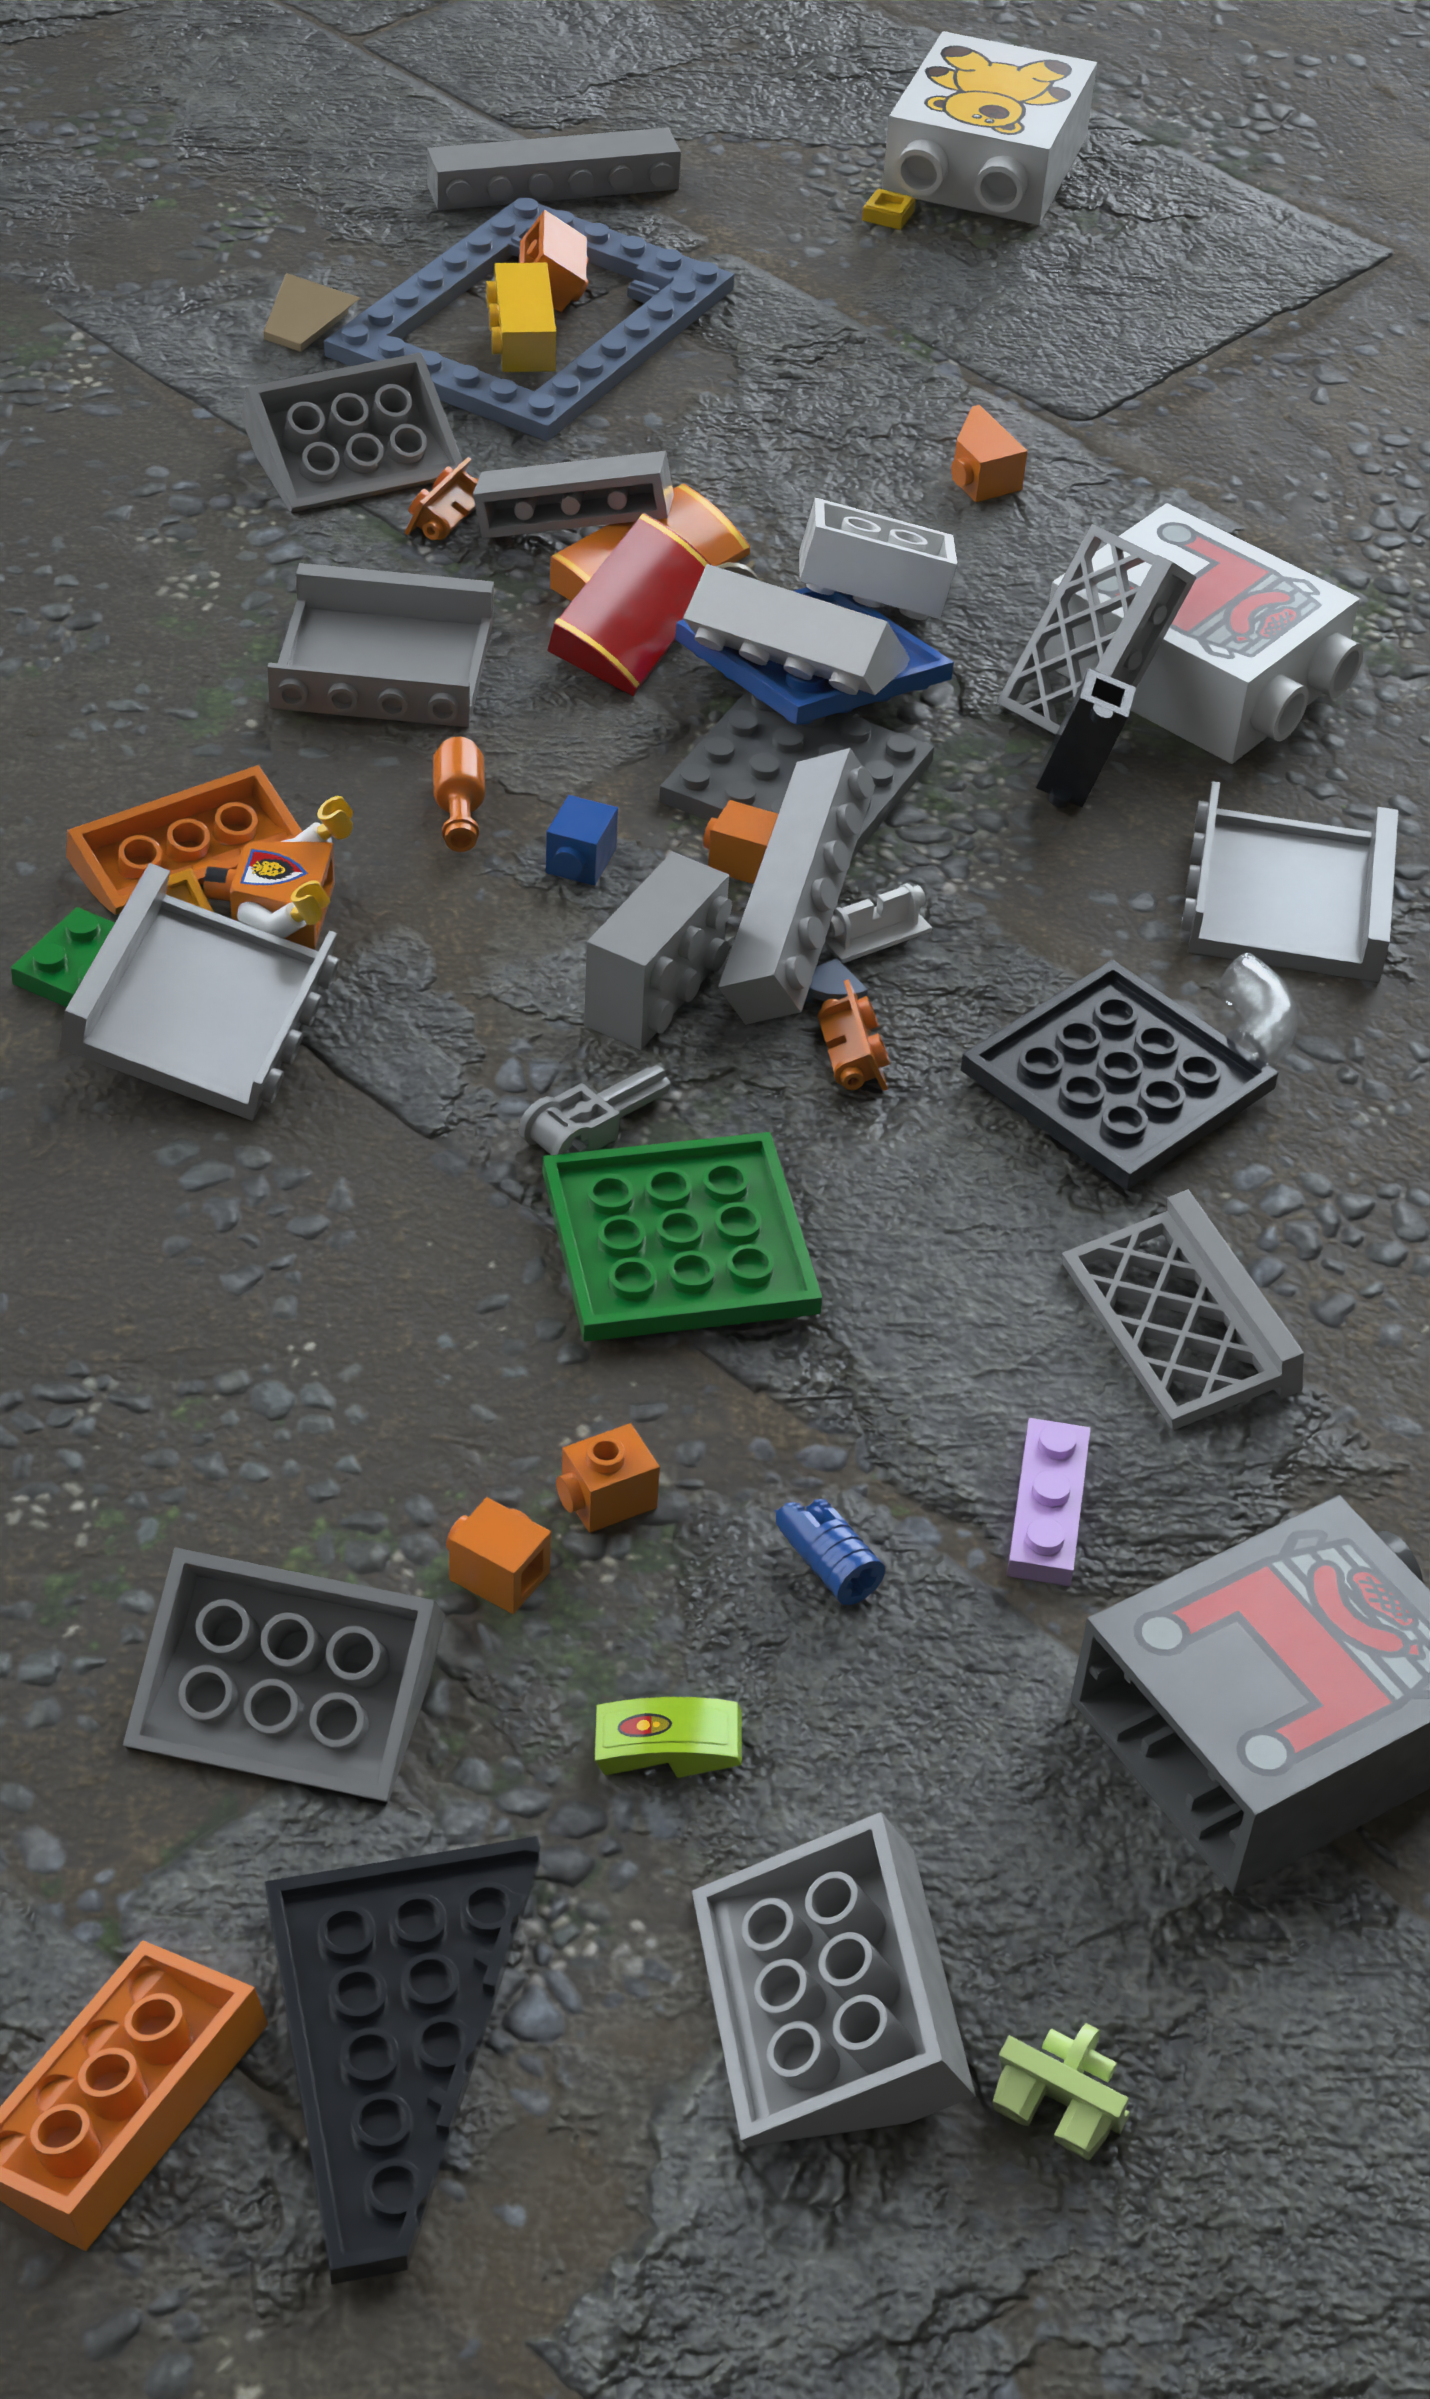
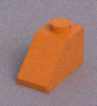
(987, 458)

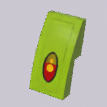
(682, 1731)

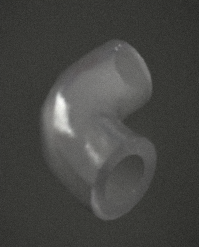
(1265, 1006)

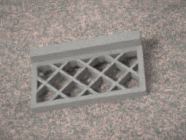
(1121, 654)
(1231, 1299)

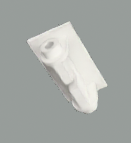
(867, 929)

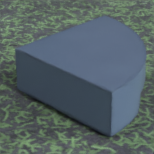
(829, 982)

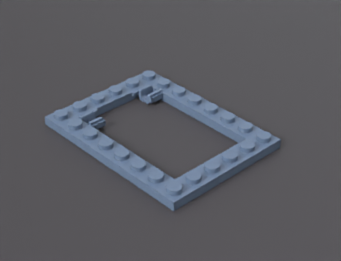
(668, 283)

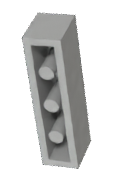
(573, 494)

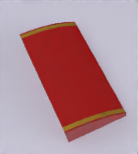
(630, 606)

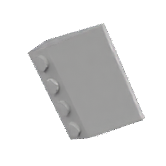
(350, 432)
(284, 1674)
(831, 1989)

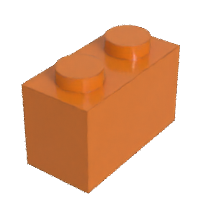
(565, 254)

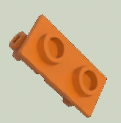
(445, 505)
(852, 1048)

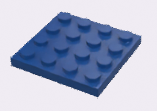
(807, 700)

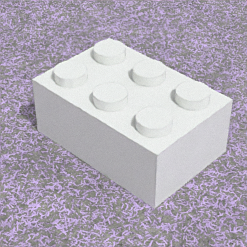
(877, 560)

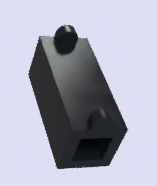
(1085, 739)

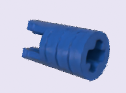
(831, 1550)

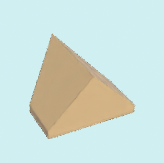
(305, 312)

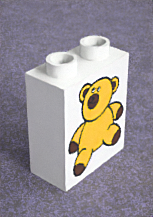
(989, 127)

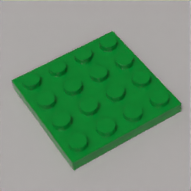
(679, 1236)

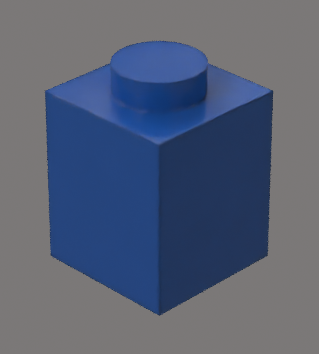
(581, 840)

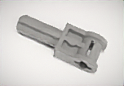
(587, 1120)

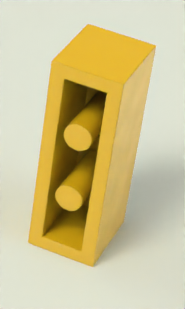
(522, 317)

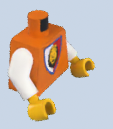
(287, 882)

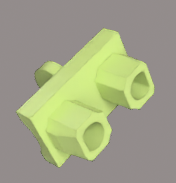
(1091, 2105)

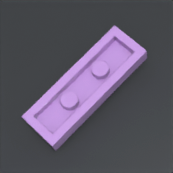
(1049, 1502)

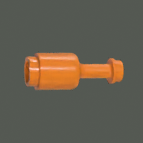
(459, 790)

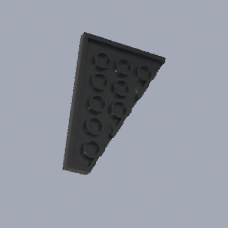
(385, 2016)

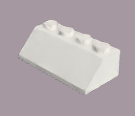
(795, 632)

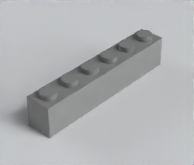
(553, 168)
(797, 887)

